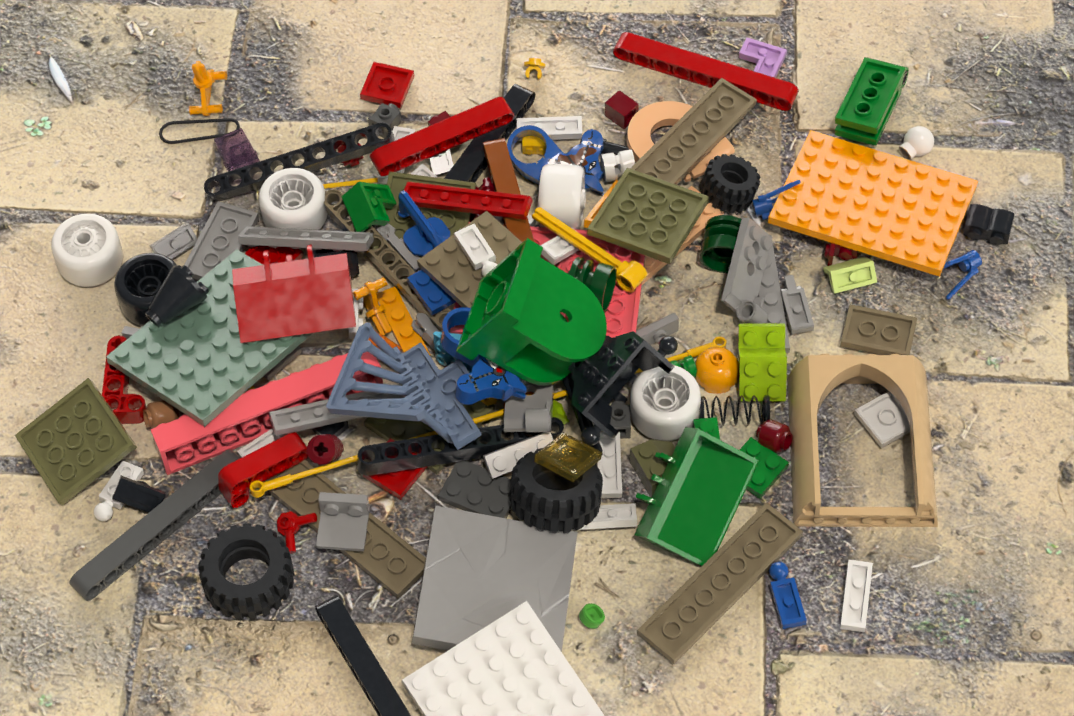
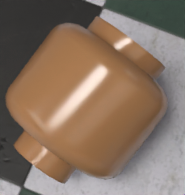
(159, 413)

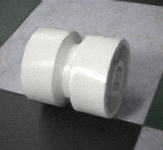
(624, 159)

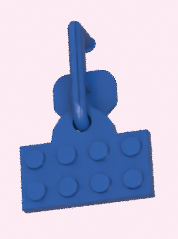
(421, 240)

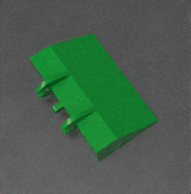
(695, 496)

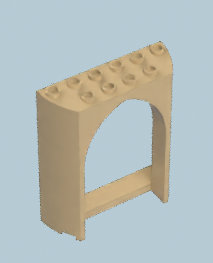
(808, 387)

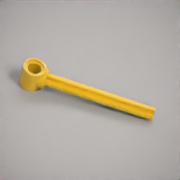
(628, 273)

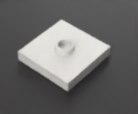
(884, 419)

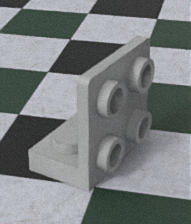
(343, 521)

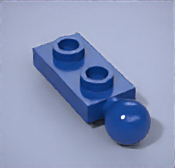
(786, 597)

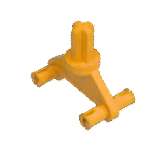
(203, 80)
(370, 302)

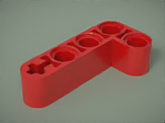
(120, 398)
(260, 465)

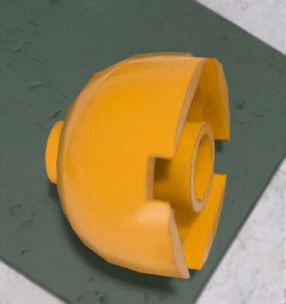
(717, 370)

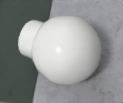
(917, 142)

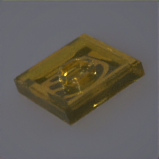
(568, 457)

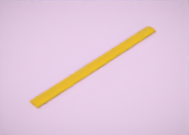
(349, 183)

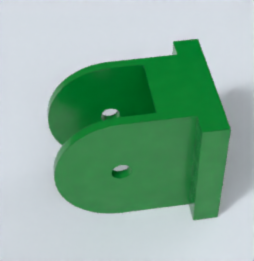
(520, 319)

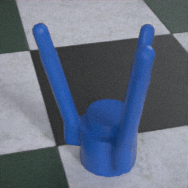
(763, 203)
(967, 262)

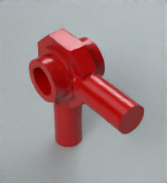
(289, 524)

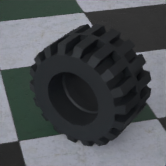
(730, 183)

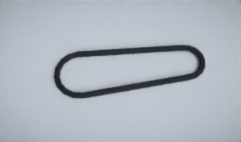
(195, 121)

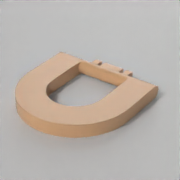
(666, 114)

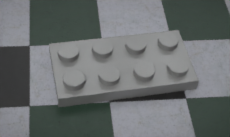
(219, 238)

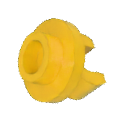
(534, 64)

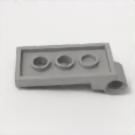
(747, 272)
(531, 413)

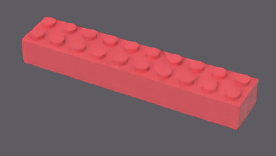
(188, 442)

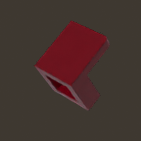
(621, 109)

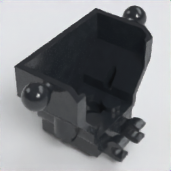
(605, 374)

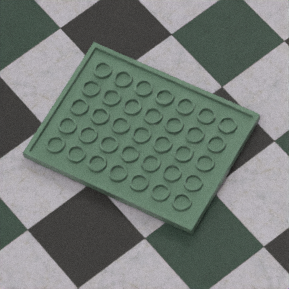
(198, 354)

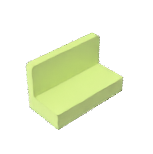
(851, 274)

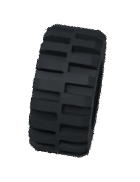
(554, 509)
(242, 544)

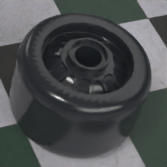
(139, 282)

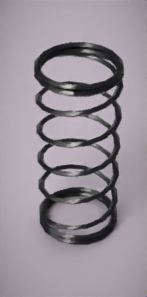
(765, 409)

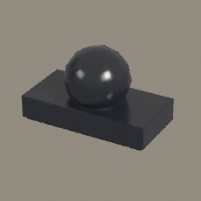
(138, 494)

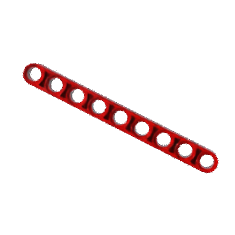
(704, 70)

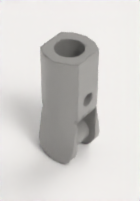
(424, 328)

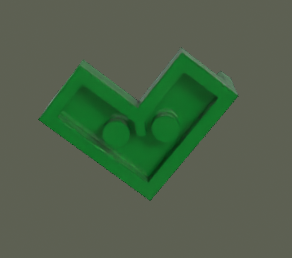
(367, 204)

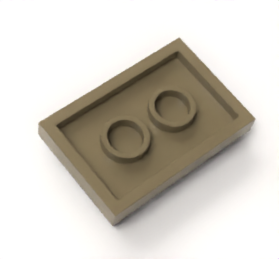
(878, 331)

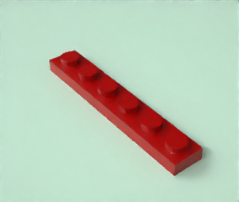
(469, 200)

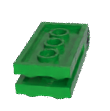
(870, 101)

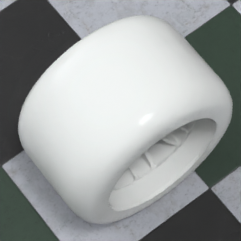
(563, 193)
(293, 200)
(87, 250)
(664, 403)

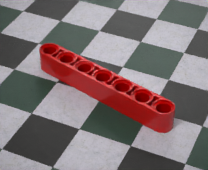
(441, 136)

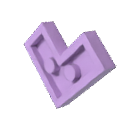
(766, 56)

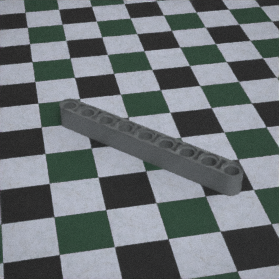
(151, 530)

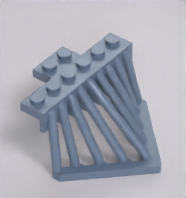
(427, 389)

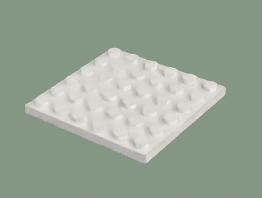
(502, 672)

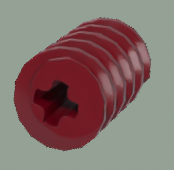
(334, 446)

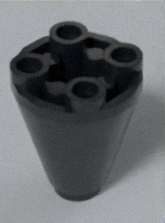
(176, 295)

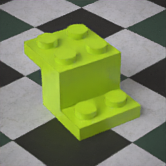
(762, 361)

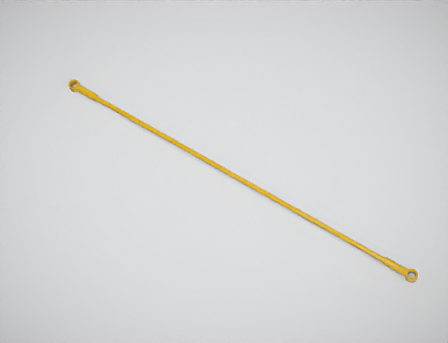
(288, 479)

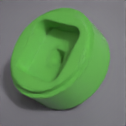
(592, 616)

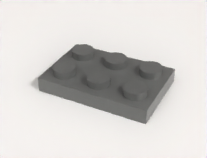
(474, 490)

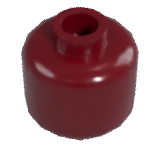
(774, 436)

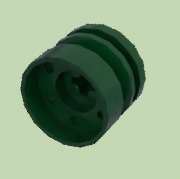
(719, 242)
(600, 281)

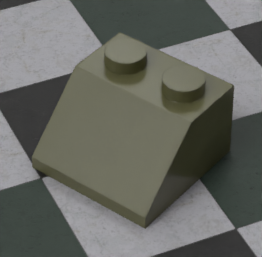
(646, 464)

